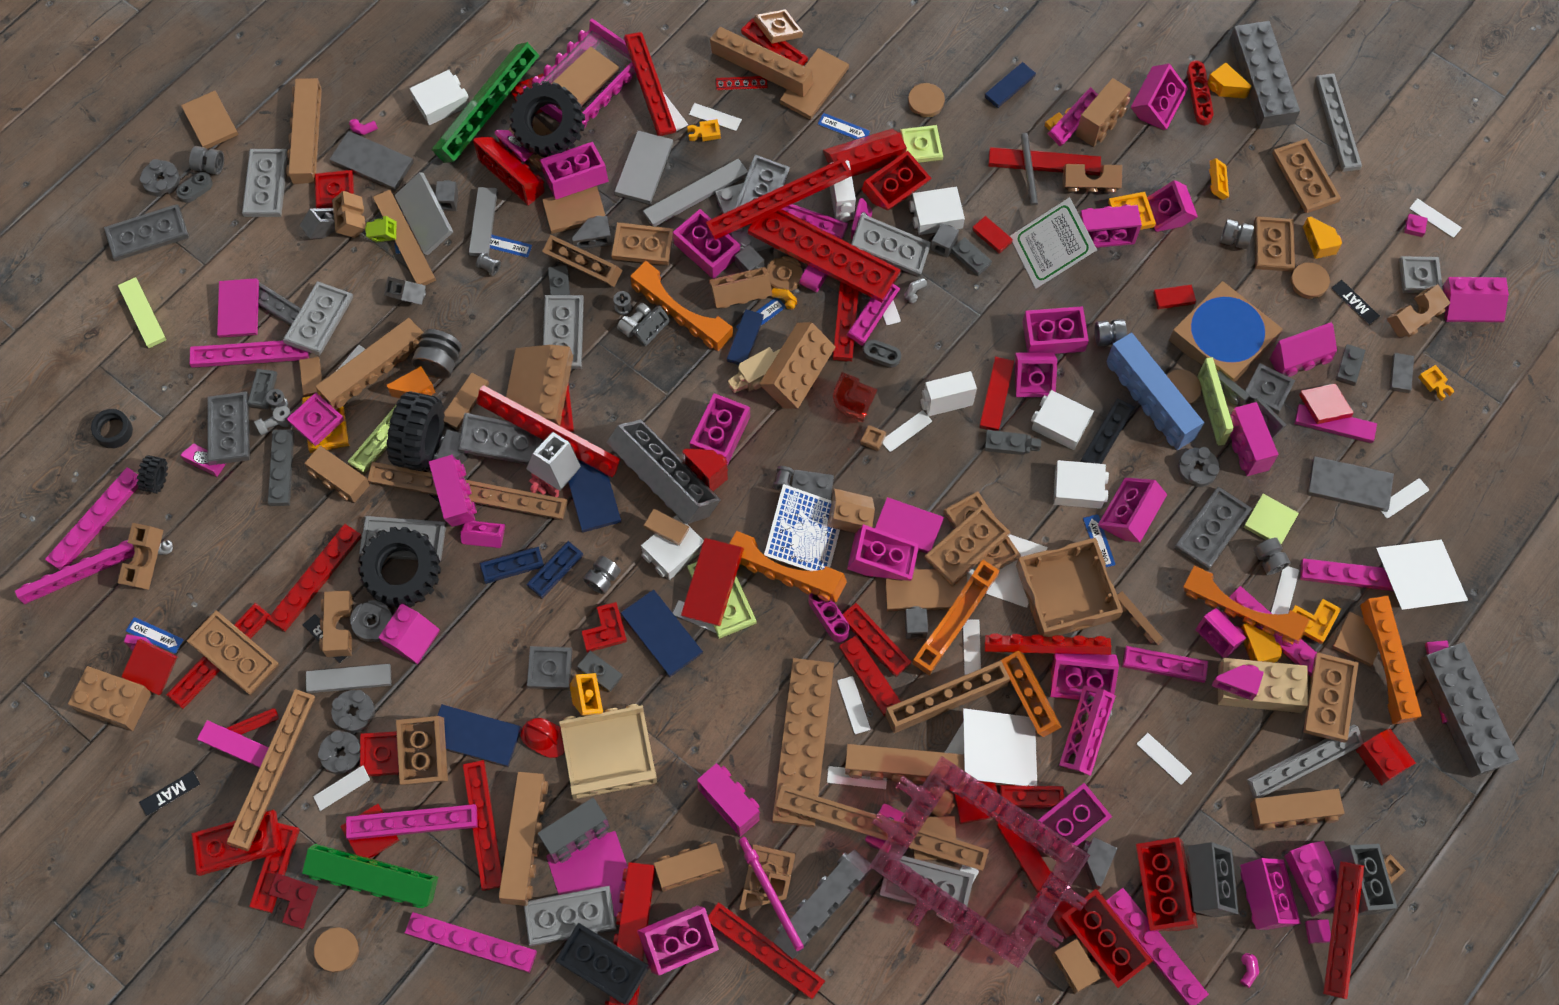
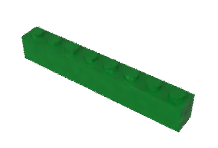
(485, 102)

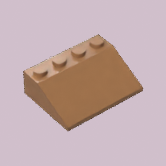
(541, 379)

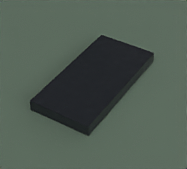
(602, 964)

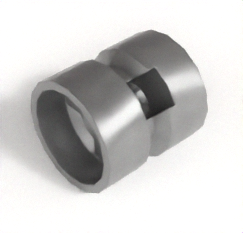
(206, 160)
(1243, 236)
(1109, 332)
(1272, 557)
(603, 573)

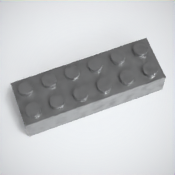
(1265, 71)
(663, 471)
(1468, 709)

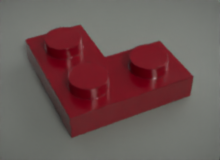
(298, 894)

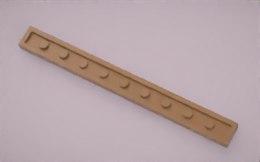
(481, 493)
(860, 821)

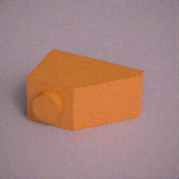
(414, 381)

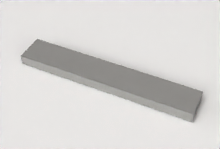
(1338, 122)
(695, 193)
(1302, 763)

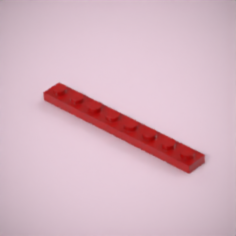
(778, 199)
(543, 428)

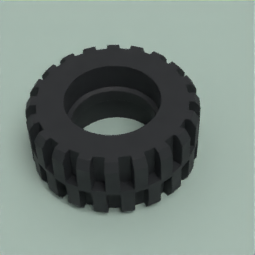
(531, 102)
(415, 431)
(384, 546)

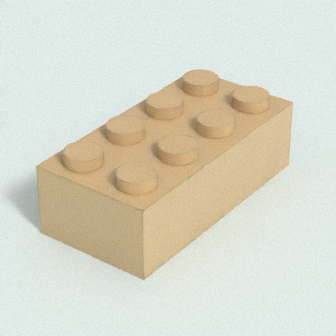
(1281, 688)

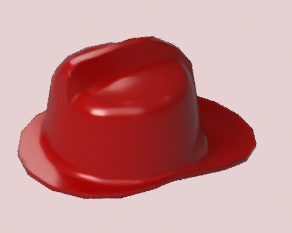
(543, 737)

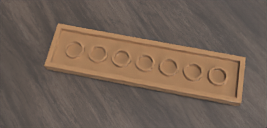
(804, 734)

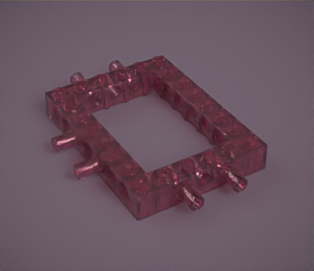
(967, 922)

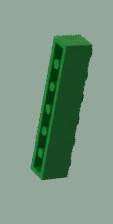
(370, 875)

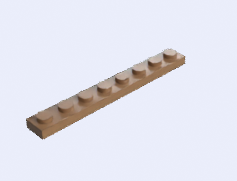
(271, 770)

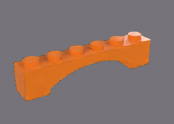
(712, 331)
(824, 583)
(956, 617)
(1288, 626)
(1401, 694)

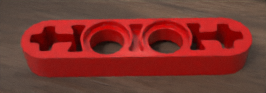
(1200, 92)

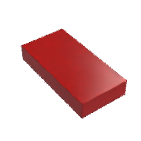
(992, 234)
(1174, 296)

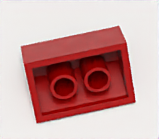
(895, 181)

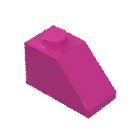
(1240, 681)

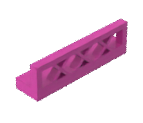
(1091, 730)

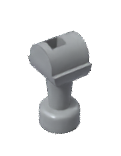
(628, 324)
(279, 417)

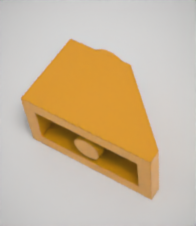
(1228, 83)
(1321, 238)
(1260, 645)
(586, 694)

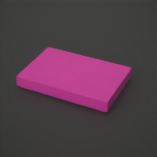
(238, 308)
(910, 523)

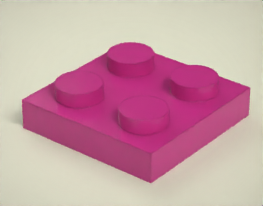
(315, 419)

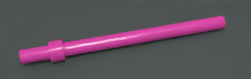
(752, 859)

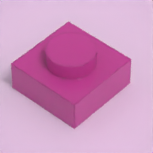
(1415, 225)
(131, 641)

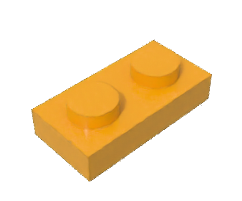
(1219, 179)

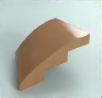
(778, 869)

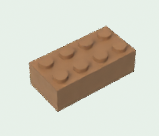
(797, 365)

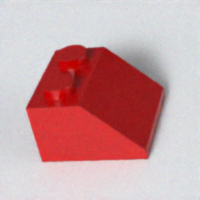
(707, 466)
(1385, 756)

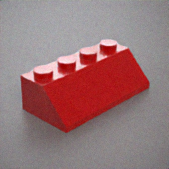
(868, 152)
(509, 169)
(1166, 885)
(1108, 938)

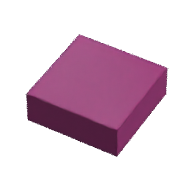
(1318, 931)

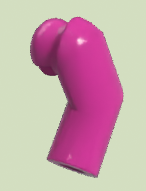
(362, 129)
(1252, 969)

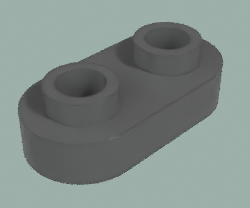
(195, 187)
(883, 352)

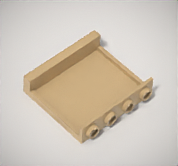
(608, 751)

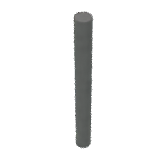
(1029, 169)

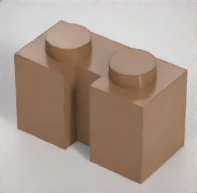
(348, 214)
(1076, 966)

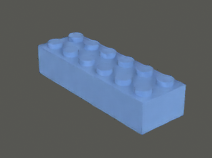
(1154, 391)

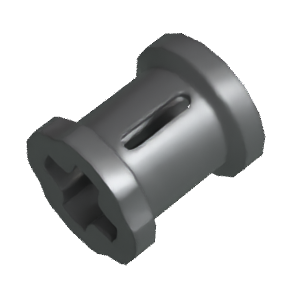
(488, 263)
(626, 303)
(276, 401)
(783, 477)

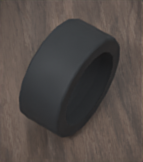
(108, 415)

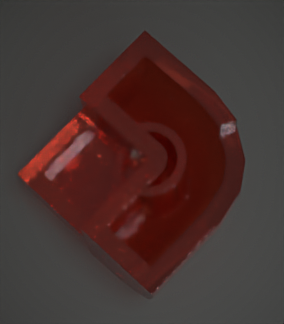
(853, 397)

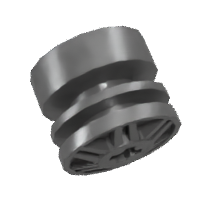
(437, 353)

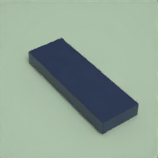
(1010, 85)
(745, 337)
(511, 565)
(555, 569)

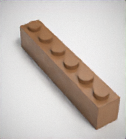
(761, 61)
(304, 131)
(370, 364)
(947, 697)
(894, 763)
(522, 839)

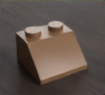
(850, 511)

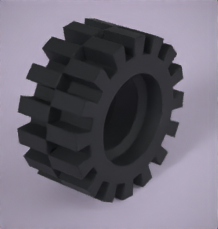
(152, 474)

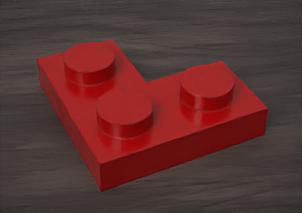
(609, 633)

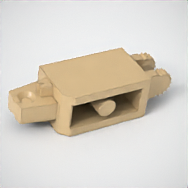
(752, 371)

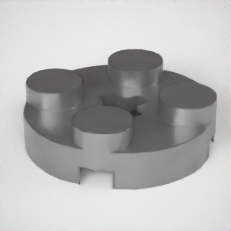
(153, 171)
(1195, 476)
(368, 610)
(363, 716)
(335, 741)

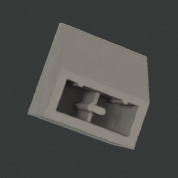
(554, 461)

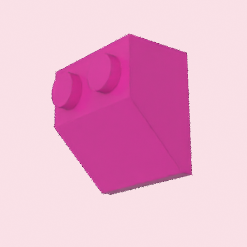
(1172, 206)
(1035, 374)
(1220, 633)
(408, 634)

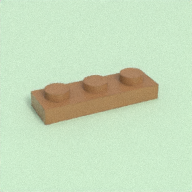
(1139, 620)

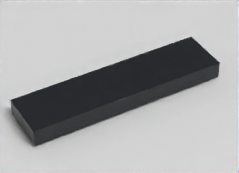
(1108, 432)

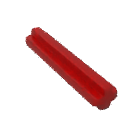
(255, 722)

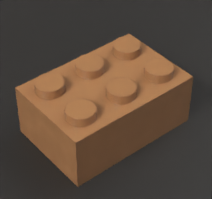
(1103, 112)
(109, 698)
(421, 750)

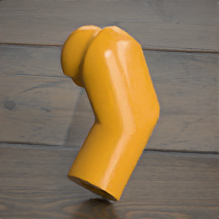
(785, 294)

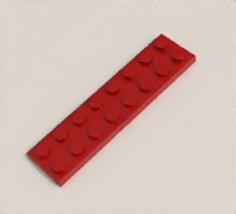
(826, 253)

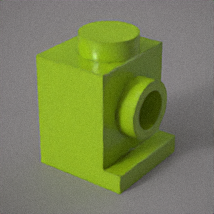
(381, 229)

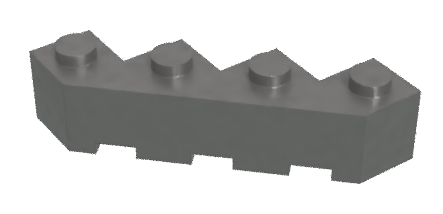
(829, 896)

